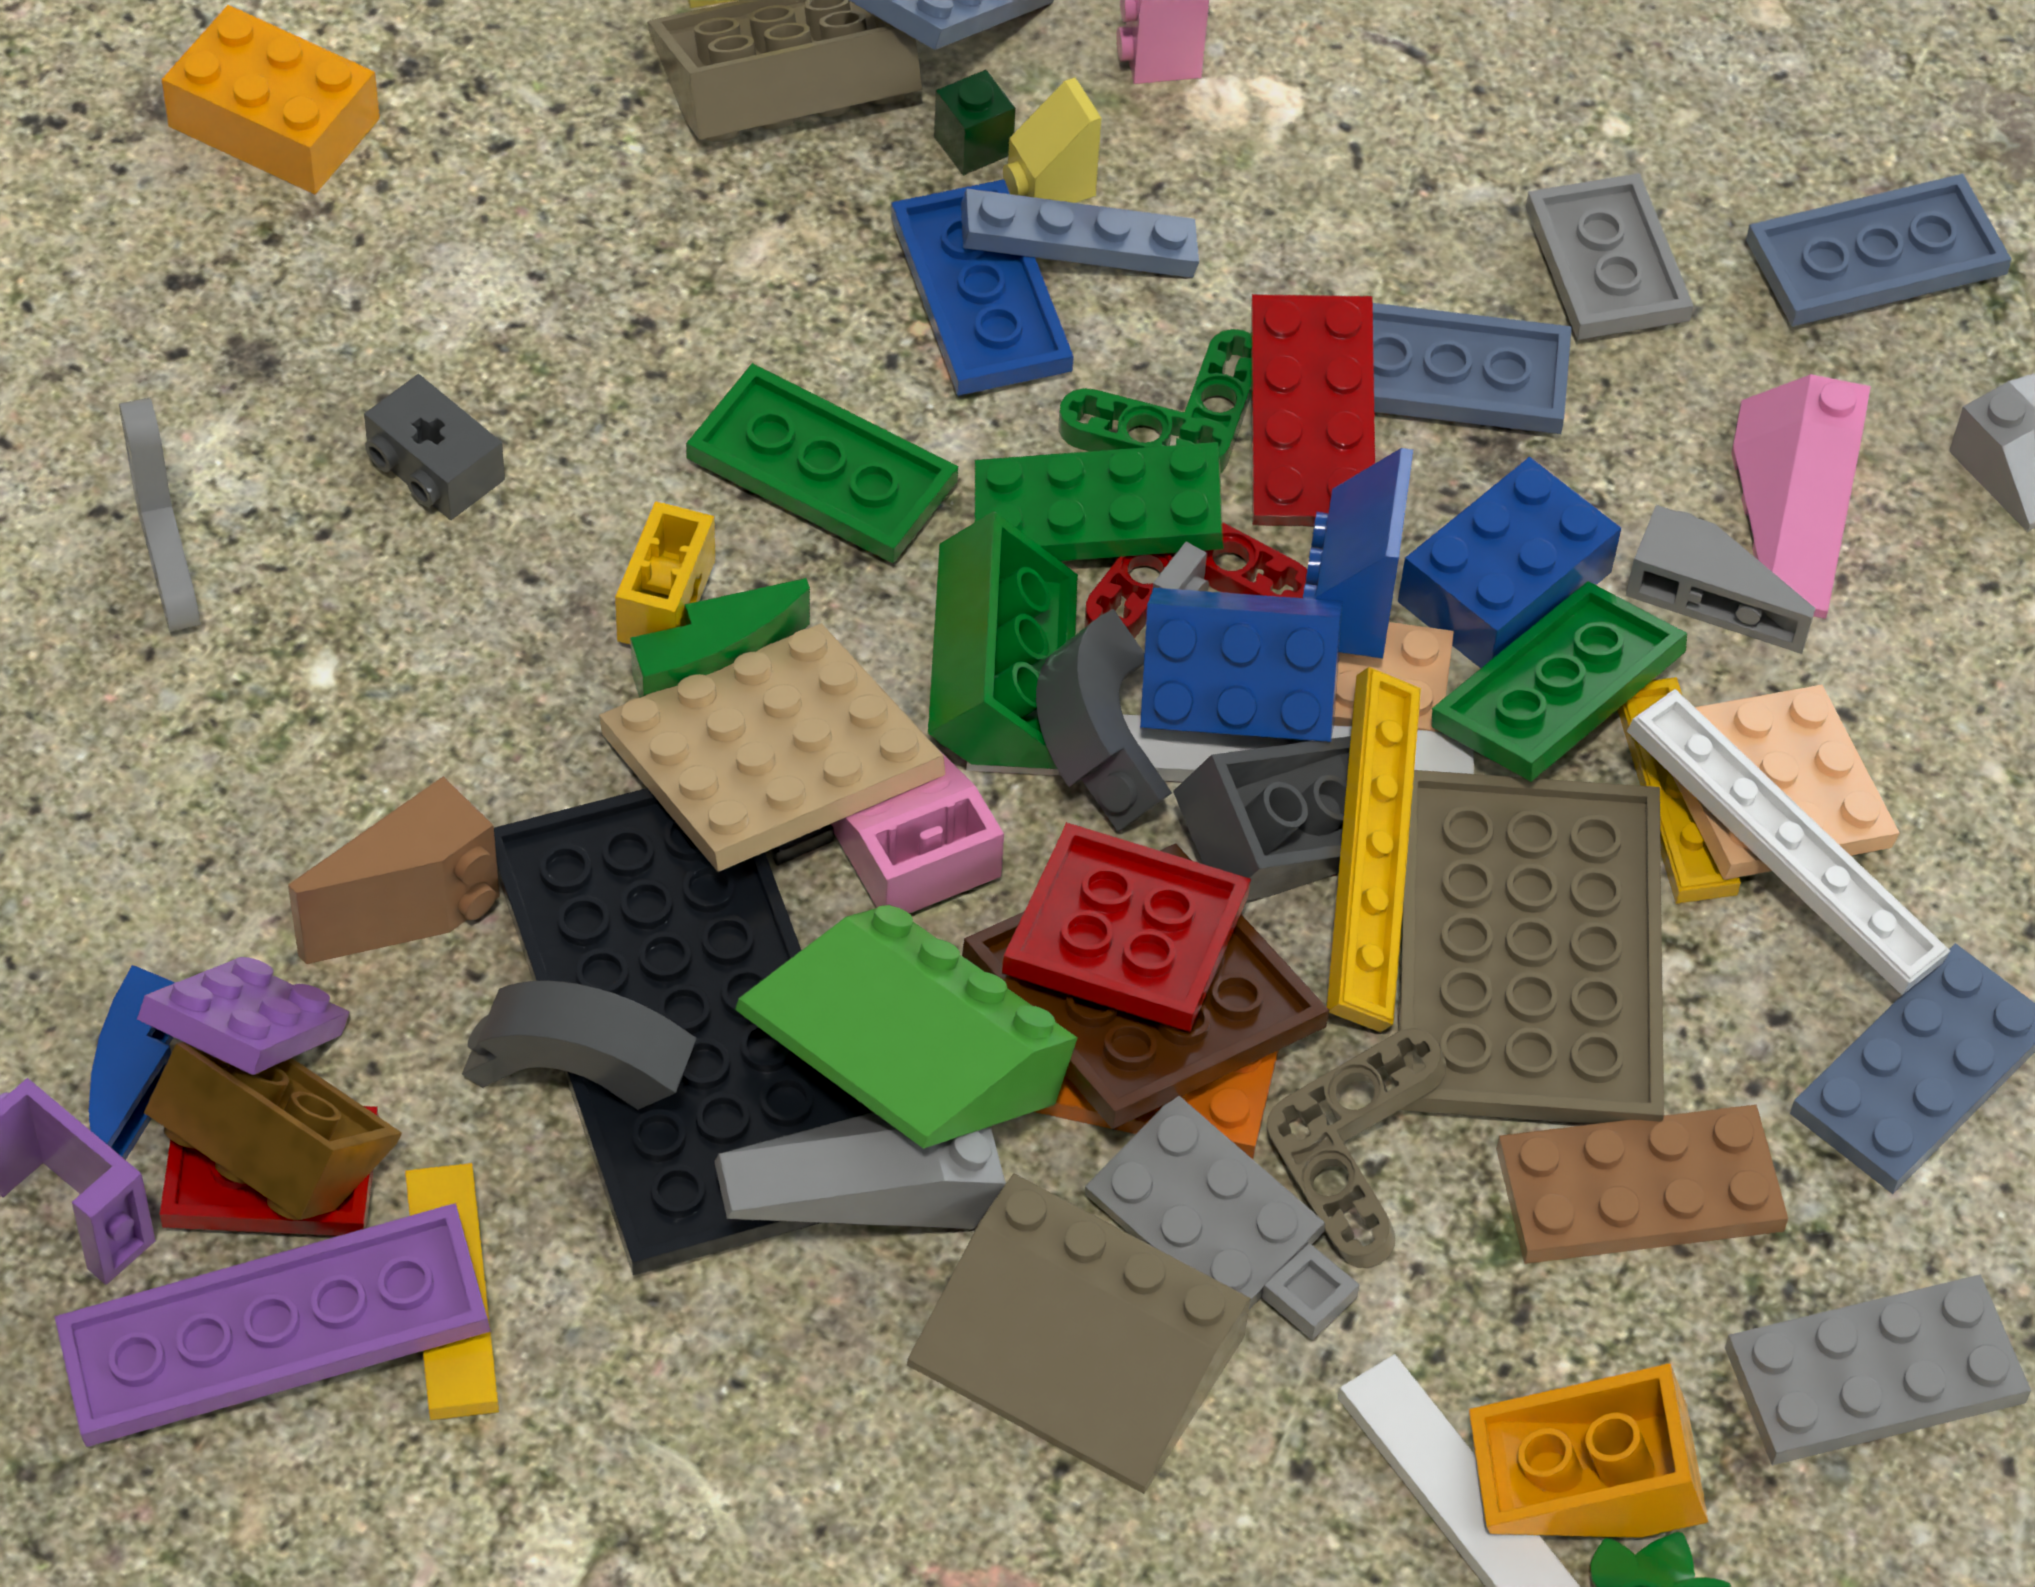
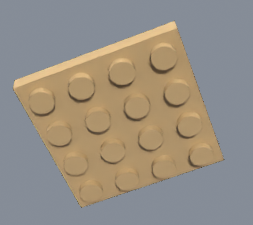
(771, 746)

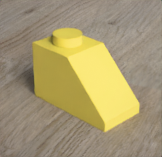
(1056, 148)

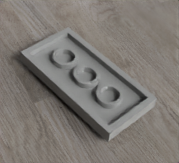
(1877, 1369)

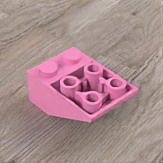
(924, 843)

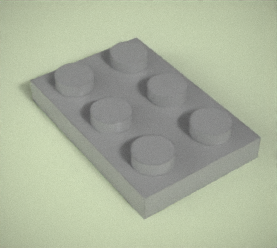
(1609, 256)
(1204, 1201)

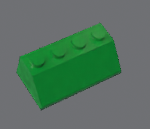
(996, 623)

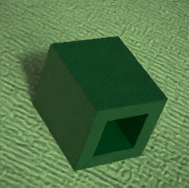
(974, 121)

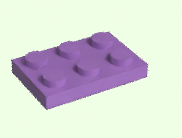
(244, 1014)

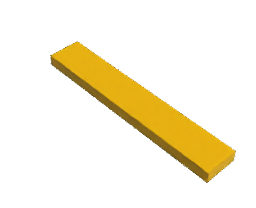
(1374, 850)

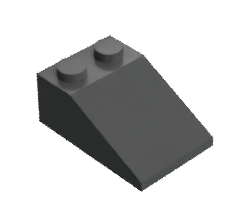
(1270, 812)

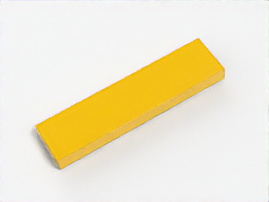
(1683, 850)
(461, 1372)

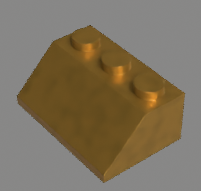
(271, 1129)

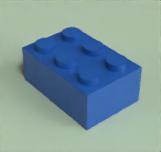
(1507, 561)
(1241, 664)

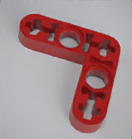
(1277, 569)

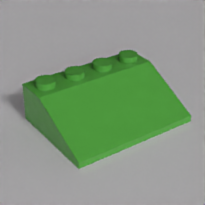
(912, 1028)

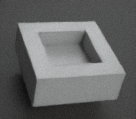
(1185, 570)
(1310, 1291)

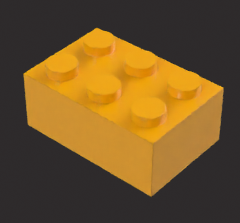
(271, 99)

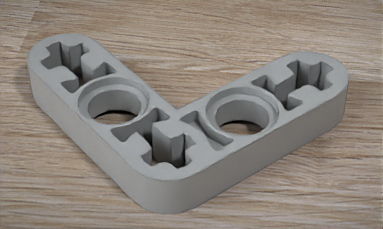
(157, 515)

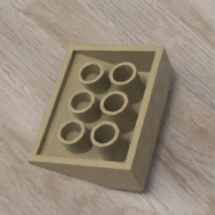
(780, 62)
(1080, 1333)

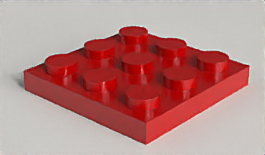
(1126, 926)

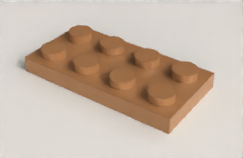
(1641, 1184)

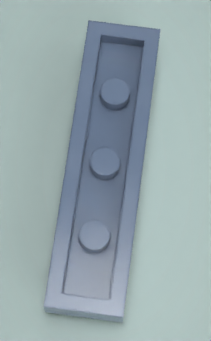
(1079, 233)

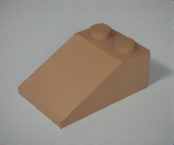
(399, 879)

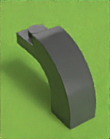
(1085, 721)
(580, 1032)

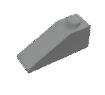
(1712, 578)

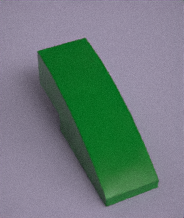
(719, 633)

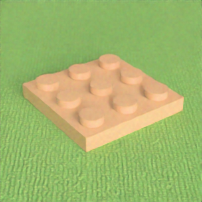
(1812, 759)

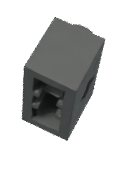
(433, 447)

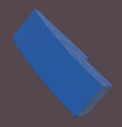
(127, 1065)

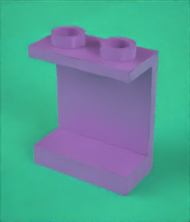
(112, 1199)

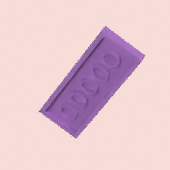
(270, 1324)

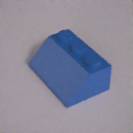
(1359, 551)

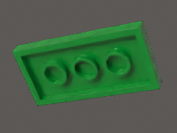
(822, 462)
(1108, 499)
(1559, 680)

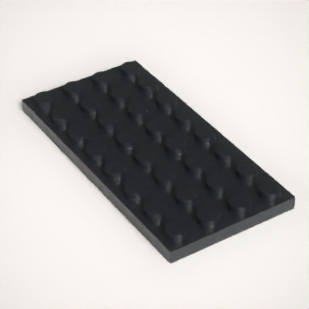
(637, 910)

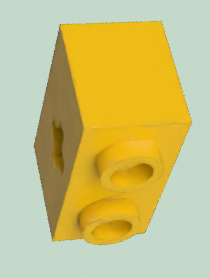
(665, 571)

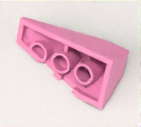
(1797, 477)

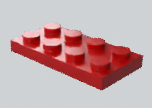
(1309, 402)

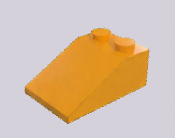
(1591, 1459)

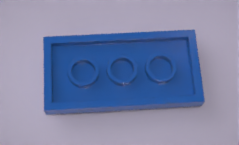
(982, 305)

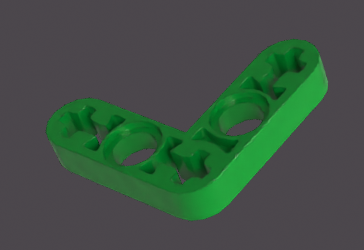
(1191, 427)

